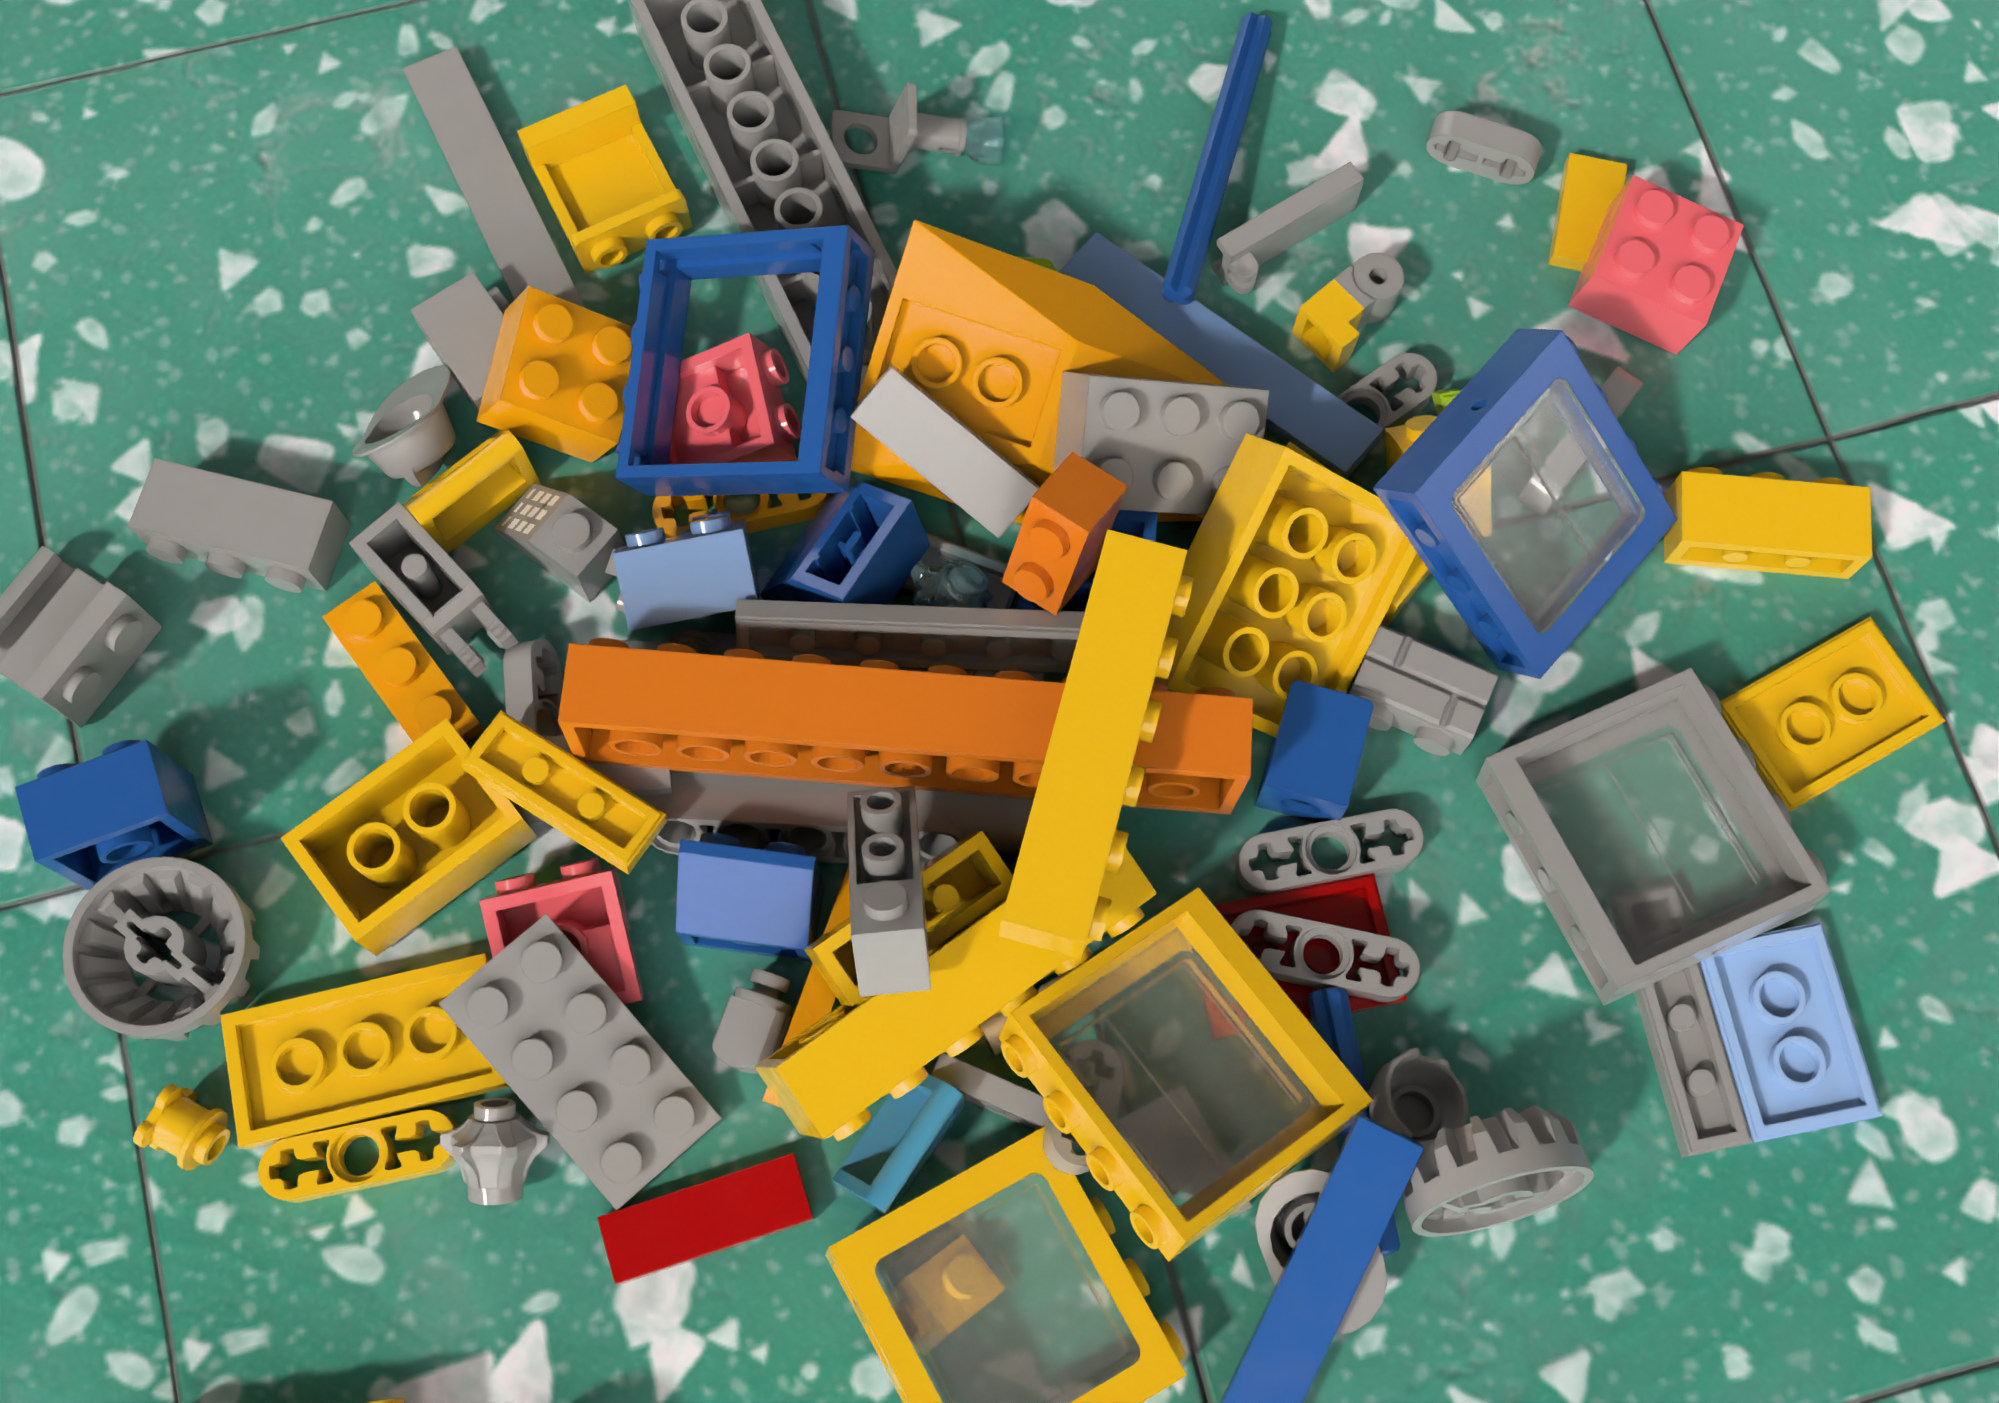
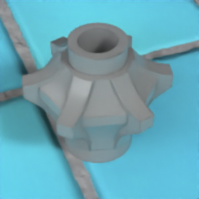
(495, 1151)

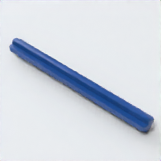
(1216, 160)

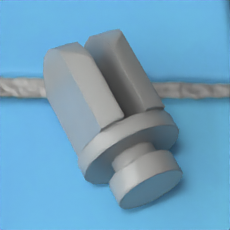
(753, 1022)

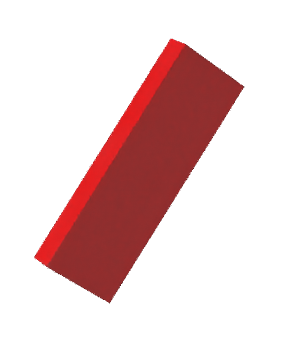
(705, 1219)

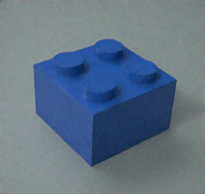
(112, 812)

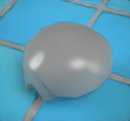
(1418, 1096)

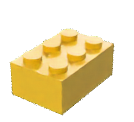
(407, 839)

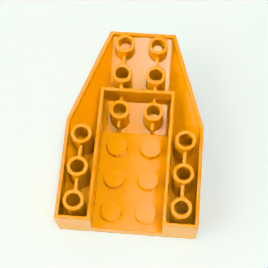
(993, 347)

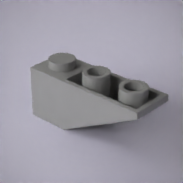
(887, 892)

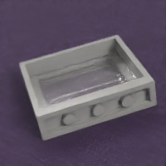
(1651, 835)

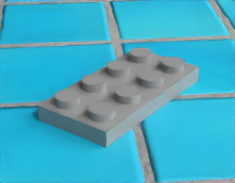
(580, 1061)

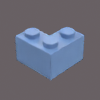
(687, 573)

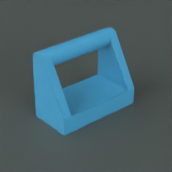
(899, 1144)

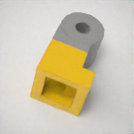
(1336, 313)

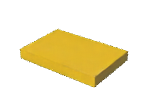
(1830, 714)

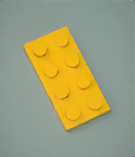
(352, 1055)

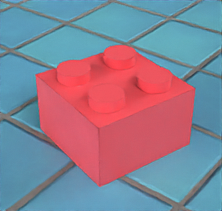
(1656, 265)

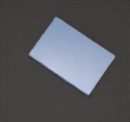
(1789, 1034)

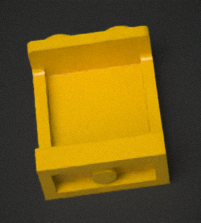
(604, 179)

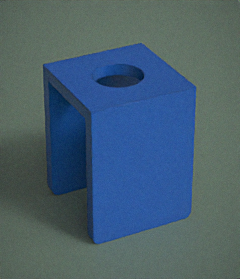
(1315, 753)

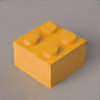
(558, 375)

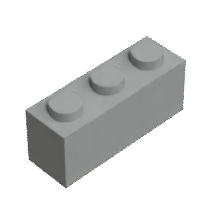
(239, 526)

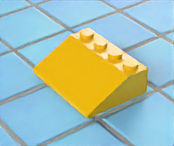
(1284, 581)

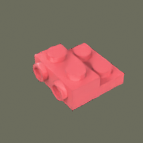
(733, 406)
(584, 906)

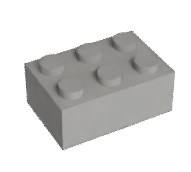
(1158, 435)

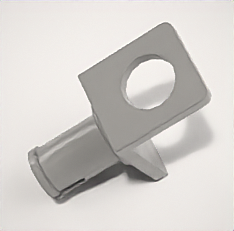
(897, 134)

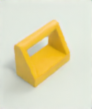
(473, 491)

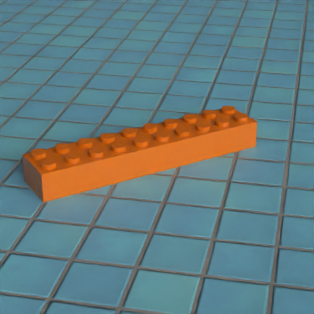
(874, 724)

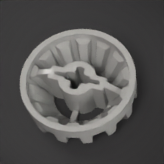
(114, 933)
(1495, 1172)

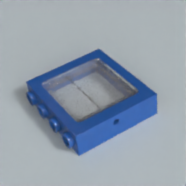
(1527, 501)

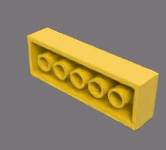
(885, 1040)

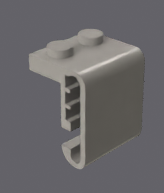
(69, 635)

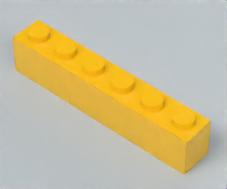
(1094, 744)

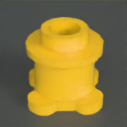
(184, 1128)

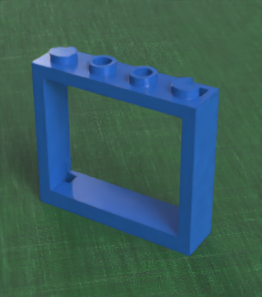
(833, 370)

